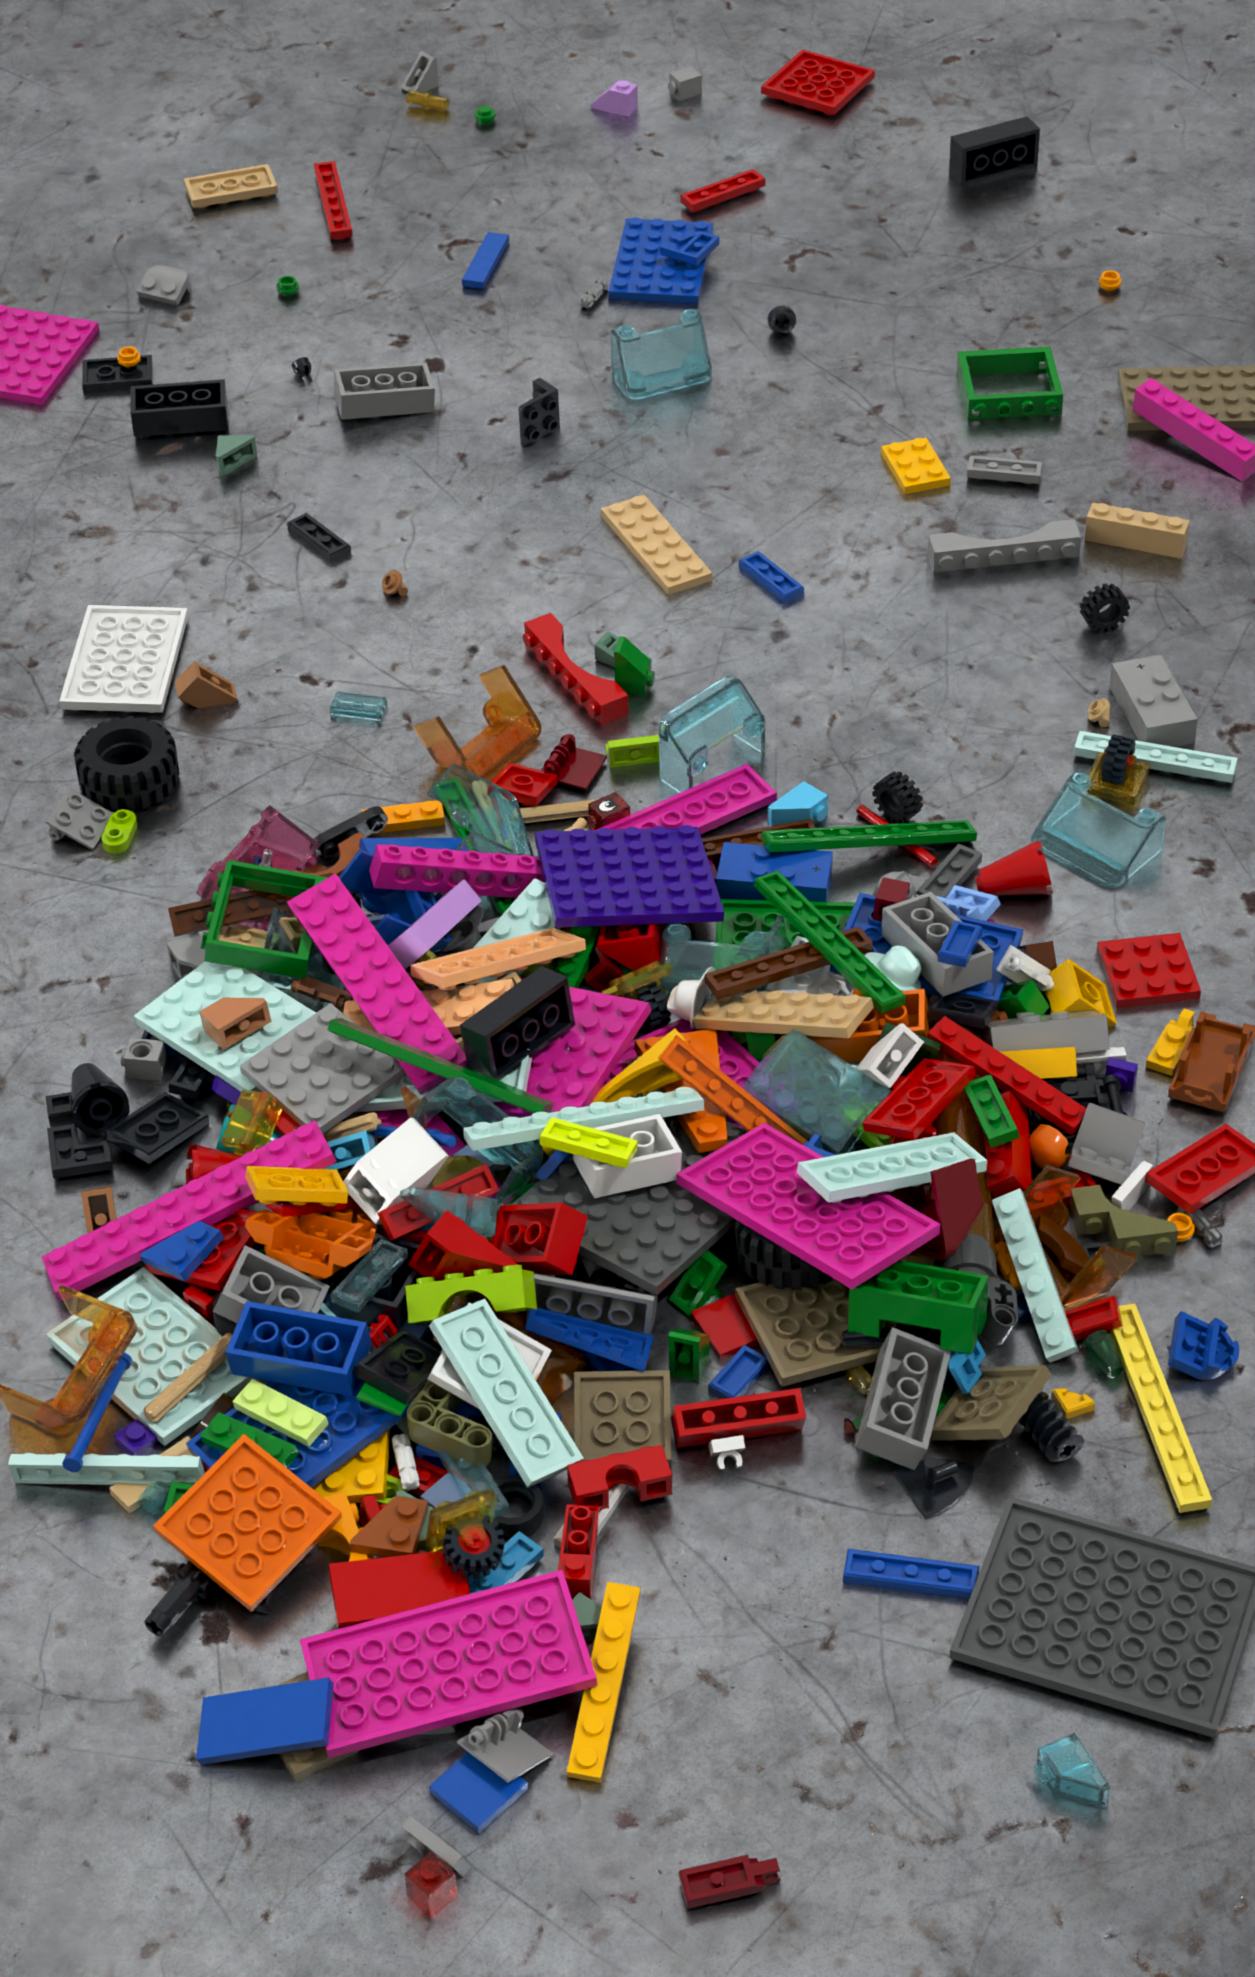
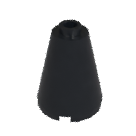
(96, 1100)

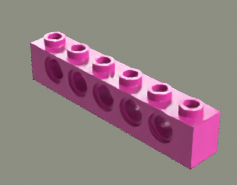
(444, 868)

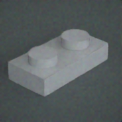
(423, 1839)

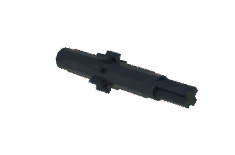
(190, 1586)

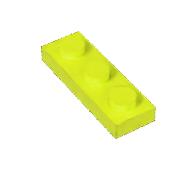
(588, 1142)

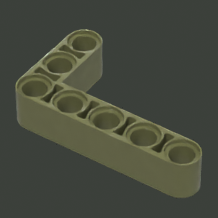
(435, 1424)

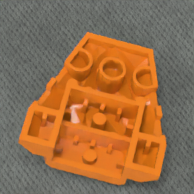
(314, 1241)

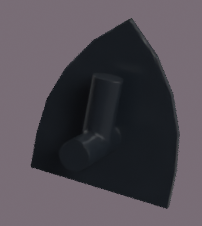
(935, 1483)

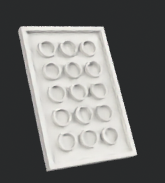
(124, 659)

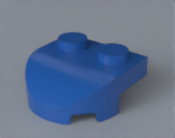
(1201, 1348)

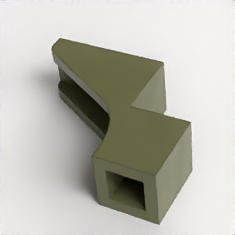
(1125, 1229)

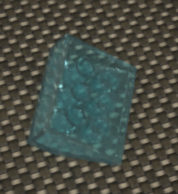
(815, 1092)

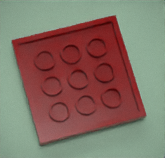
(817, 82)

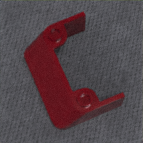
(955, 1206)

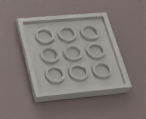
(321, 1072)

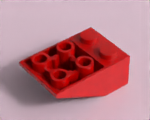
(456, 1249)

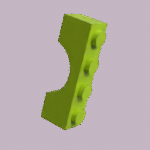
(507, 1291)

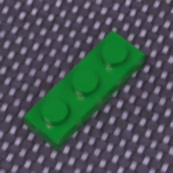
(991, 1111)
(225, 1431)

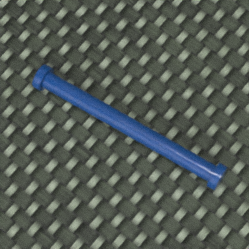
(73, 1461)

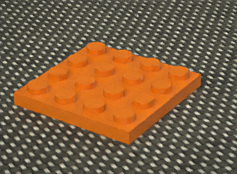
(247, 1522)

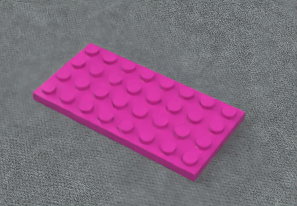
(760, 1187)
(450, 1662)

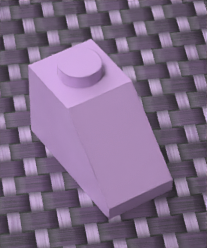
(618, 99)

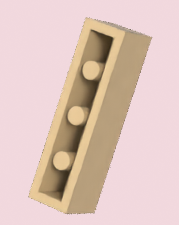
(1137, 530)

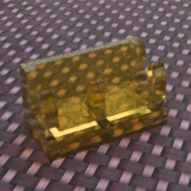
(252, 1122)

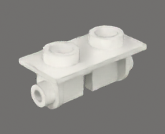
(1023, 968)

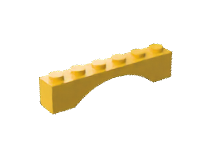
(641, 1076)

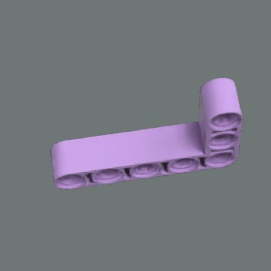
(434, 924)

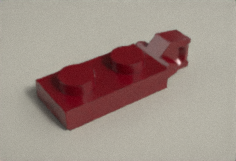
(727, 1879)

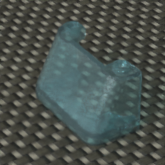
(661, 358)

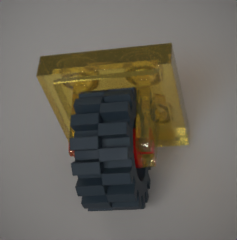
(1117, 773)
(645, 986)
(467, 1533)

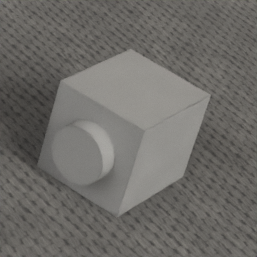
(685, 83)

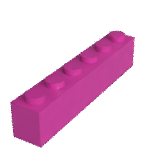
(1195, 429)

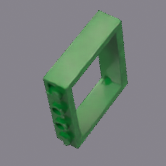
(1005, 362)
(250, 957)

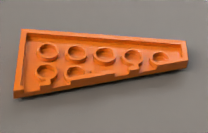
(705, 1127)

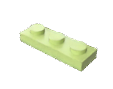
(280, 1412)

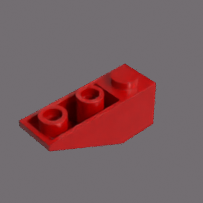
(579, 1548)

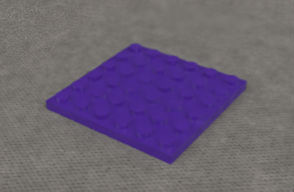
(628, 876)

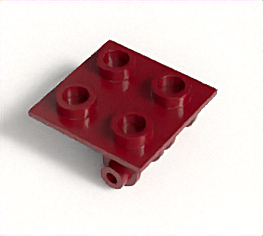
(573, 765)

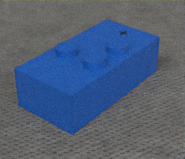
(741, 863)
(298, 1348)

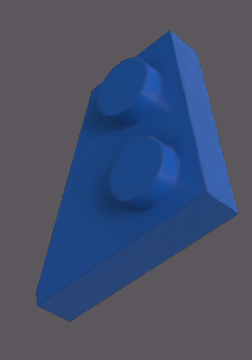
(184, 1250)

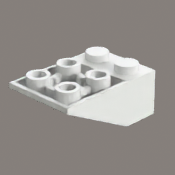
(400, 1161)

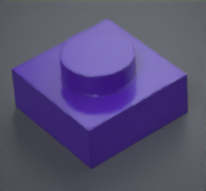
(1125, 1071)
(136, 1439)

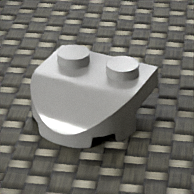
(164, 284)

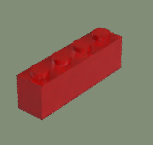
(1010, 1162)
(737, 1416)

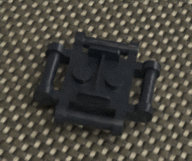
(1082, 1092)

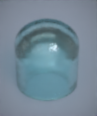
(154, 1497)

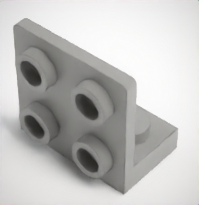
(1106, 1143)

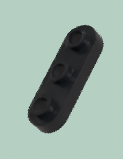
(367, 822)

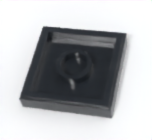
(964, 1010)

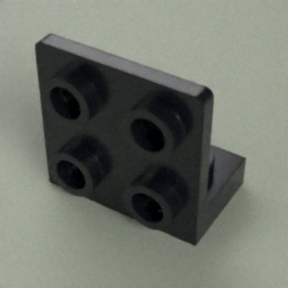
(541, 414)

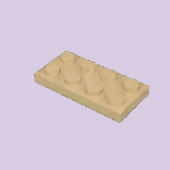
(230, 186)

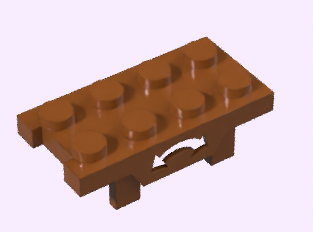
(1212, 1062)

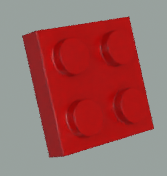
(525, 783)

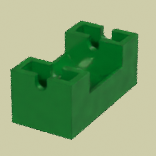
(924, 1298)

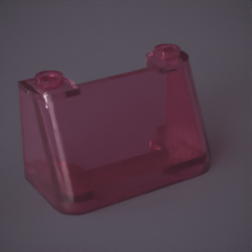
(290, 848)

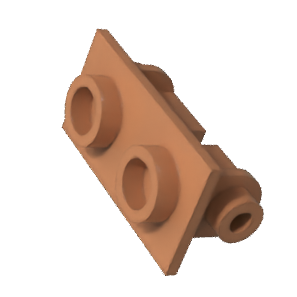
(321, 990)

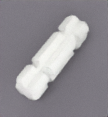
(405, 1462)

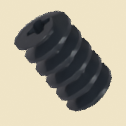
(1051, 1429)

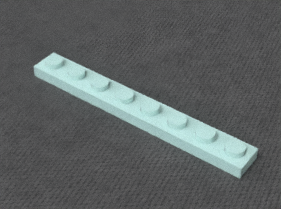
(519, 1130)

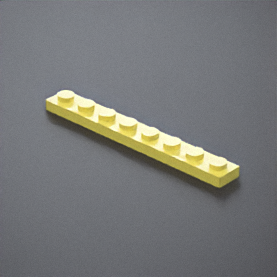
(1160, 1413)

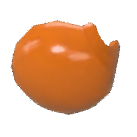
(1048, 1147)

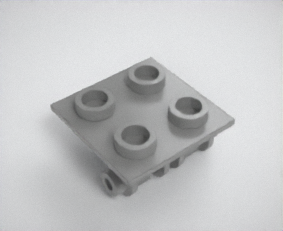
(78, 819)
(504, 1745)

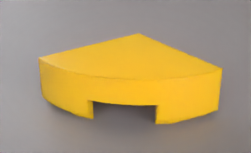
(1072, 1403)

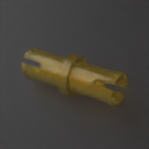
(427, 100)

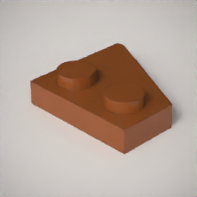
(393, 1530)

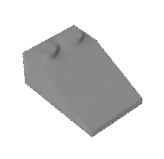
(268, 1282)

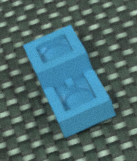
(965, 1367)

